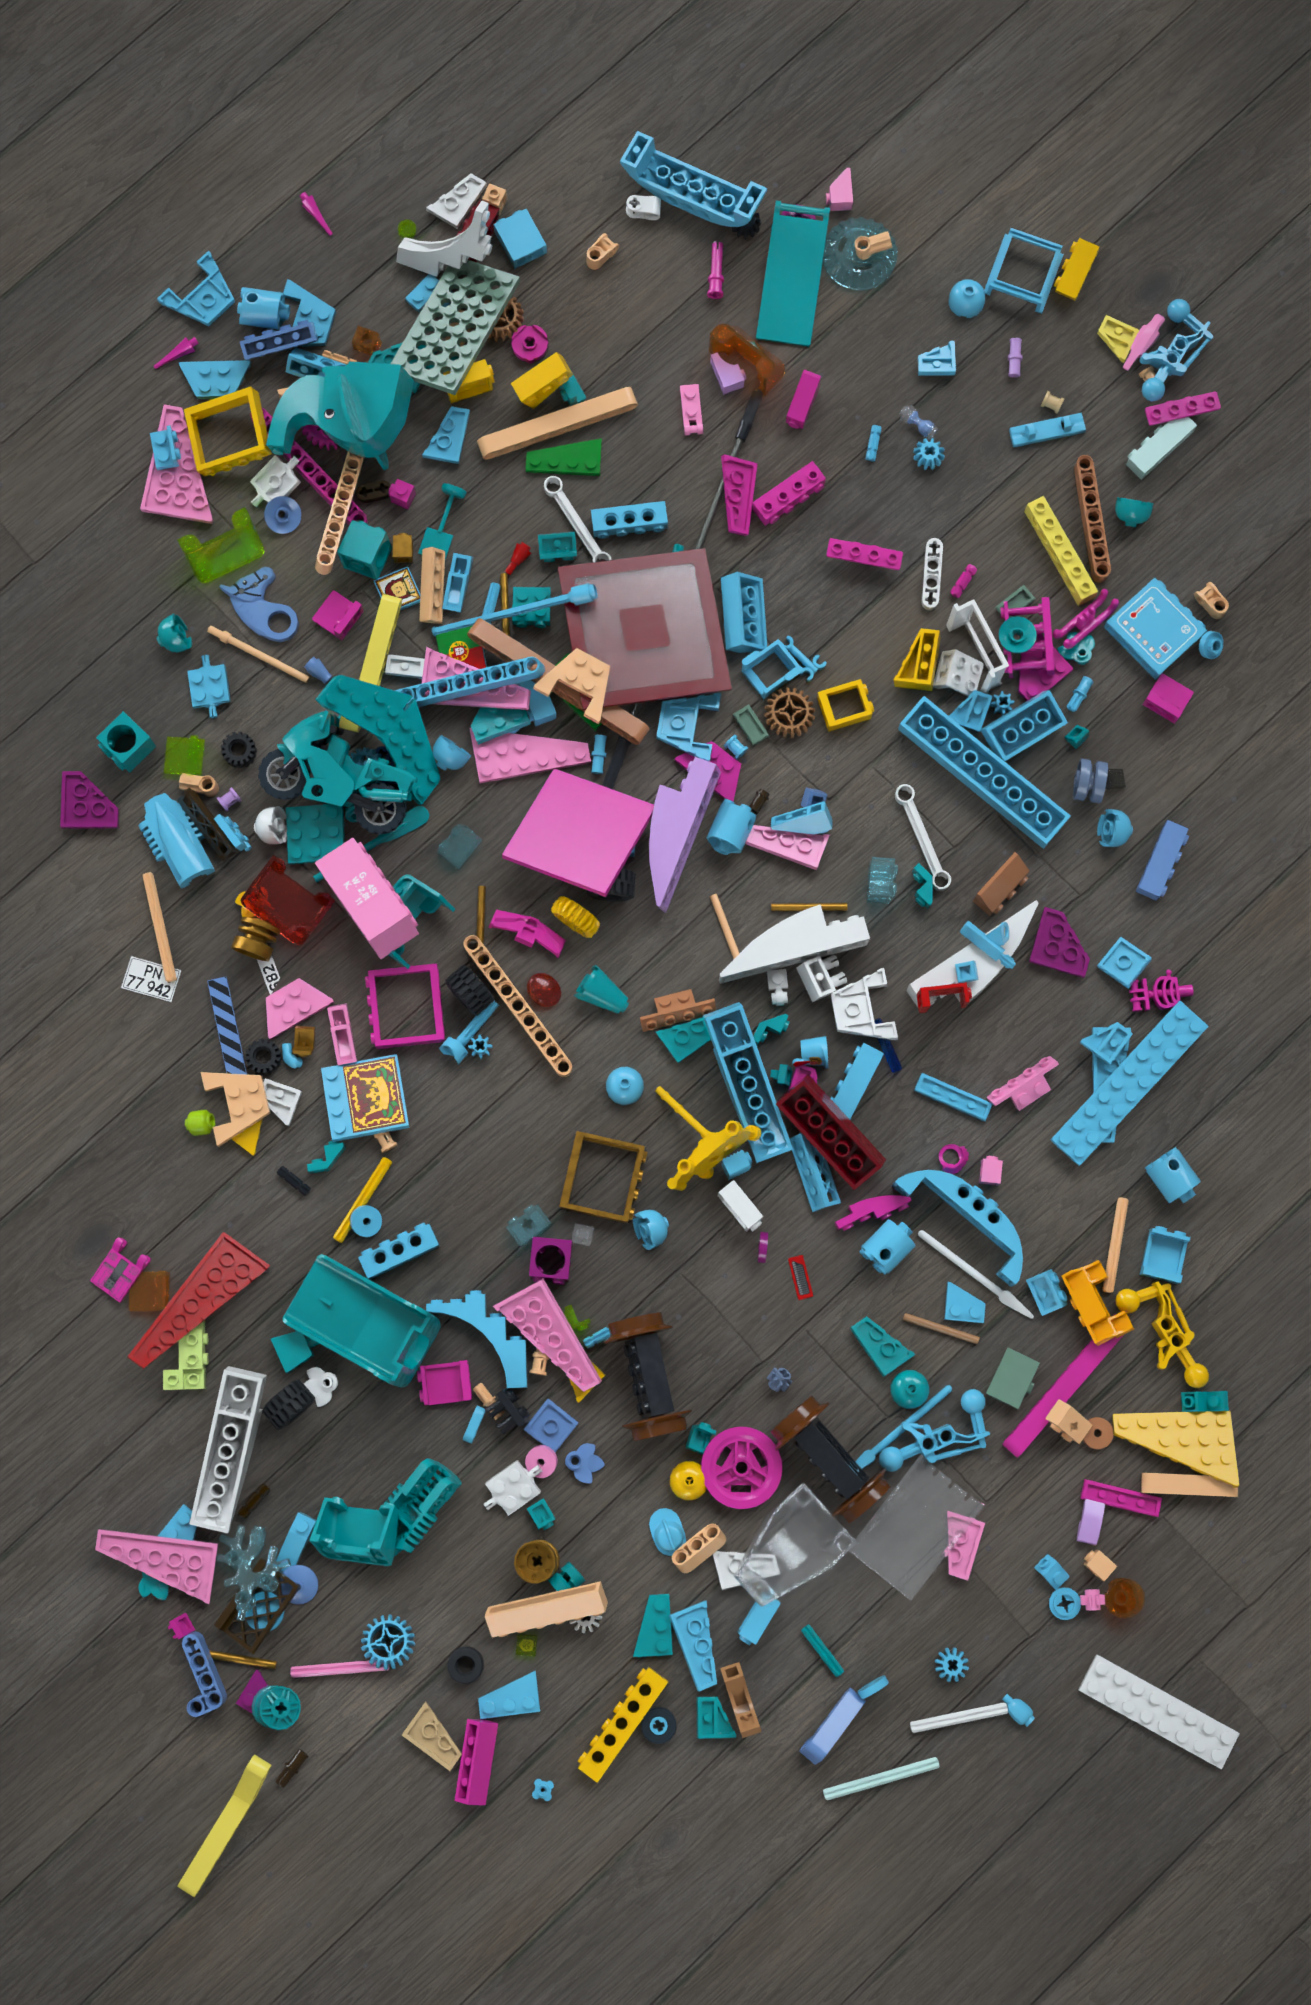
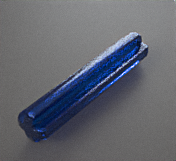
(889, 1052)

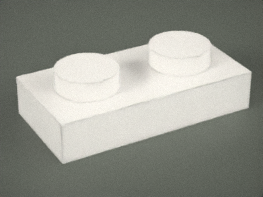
(404, 666)

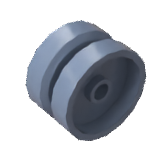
(1090, 780)

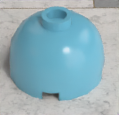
(967, 298)
(449, 754)
(1114, 828)
(624, 1085)
(651, 1227)

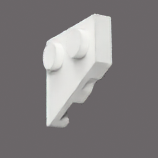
(282, 1100)

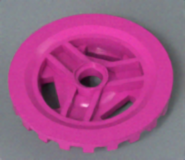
(762, 1480)

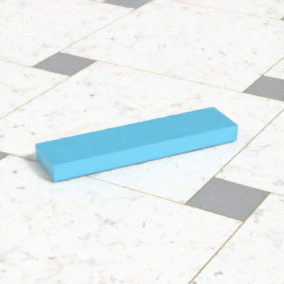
(953, 1097)

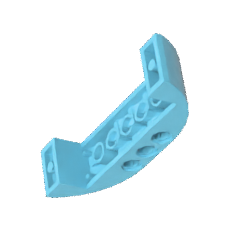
(689, 186)
(1001, 1233)

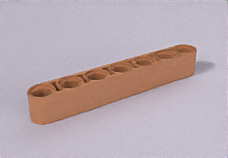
(1094, 510)

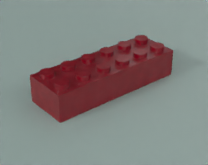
(831, 1132)

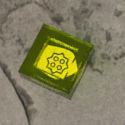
(526, 1645)

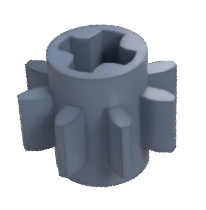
(779, 1379)

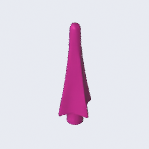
(310, 205)
(183, 348)

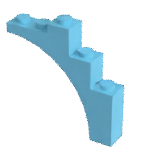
(473, 1310)

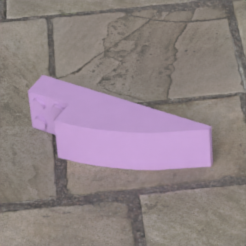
(676, 824)

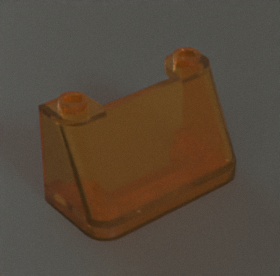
(729, 337)

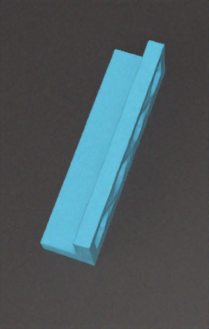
(811, 1174)

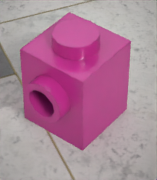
(402, 493)

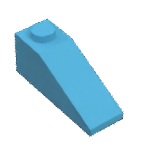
(806, 820)
(297, 1539)

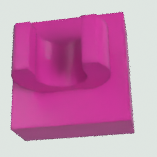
(181, 1625)

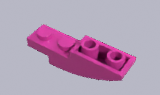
(879, 1206)

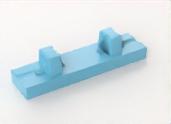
(1047, 430)

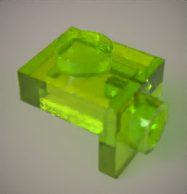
(571, 1317)

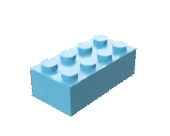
(1024, 725)

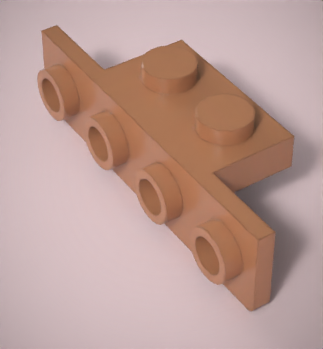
(676, 1009)

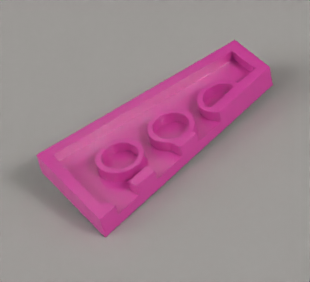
(739, 486)

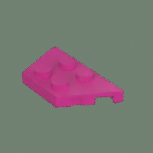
(728, 766)

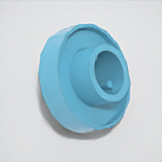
(1211, 645)

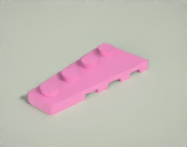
(793, 846)

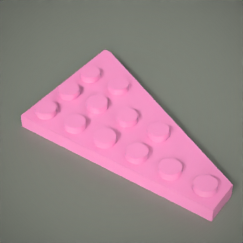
(179, 489)

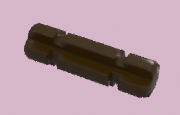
(254, 1501)

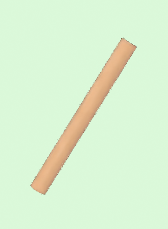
(724, 925)

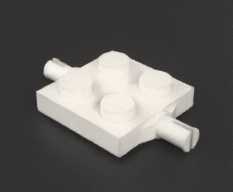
(275, 480)
(513, 1487)

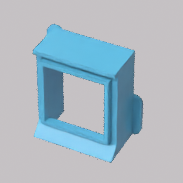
(756, 657)

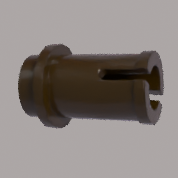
(759, 800)

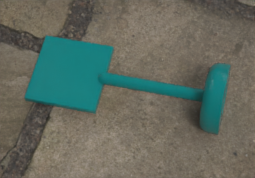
(437, 538)

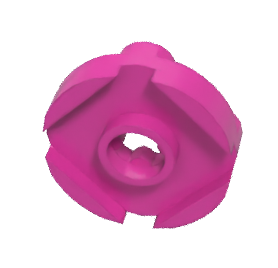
(529, 333)

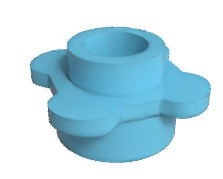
(537, 1793)

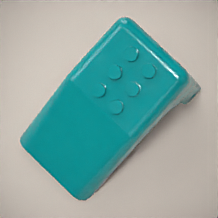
(362, 1321)

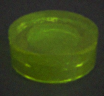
(407, 229)

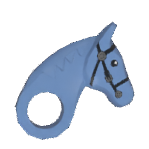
(248, 602)

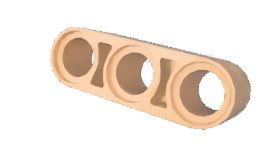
(701, 1539)

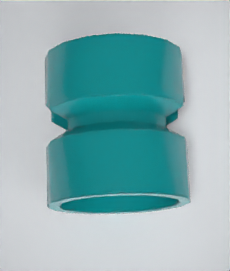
(559, 1581)

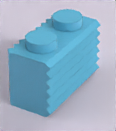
(736, 1164)

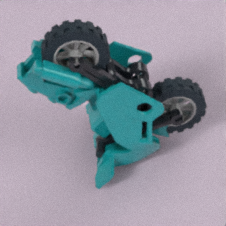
(336, 774)

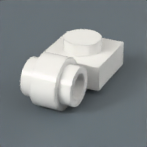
(778, 981)

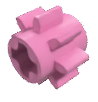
(1092, 1599)

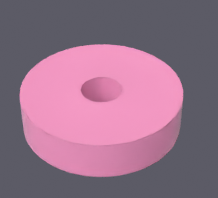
(545, 1453)

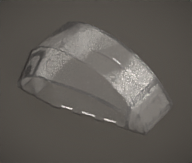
(792, 1547)

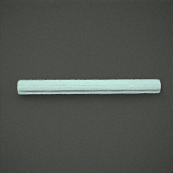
(881, 1778)

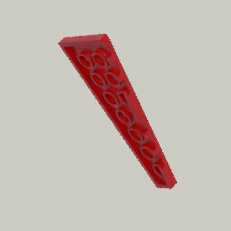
(215, 1281)

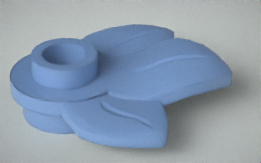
(587, 1462)

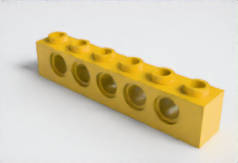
(596, 1769)

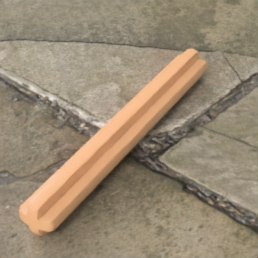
(1115, 1244)

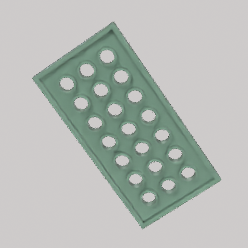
(475, 339)

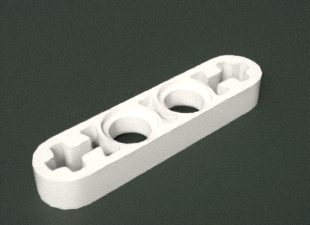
(932, 574)

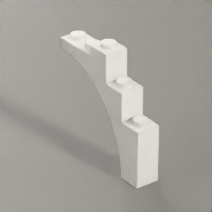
(434, 256)

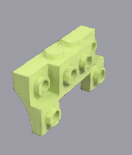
(191, 1362)

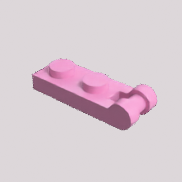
(691, 409)

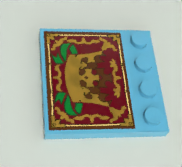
(365, 1098)

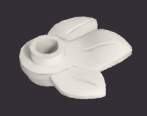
(317, 1385)

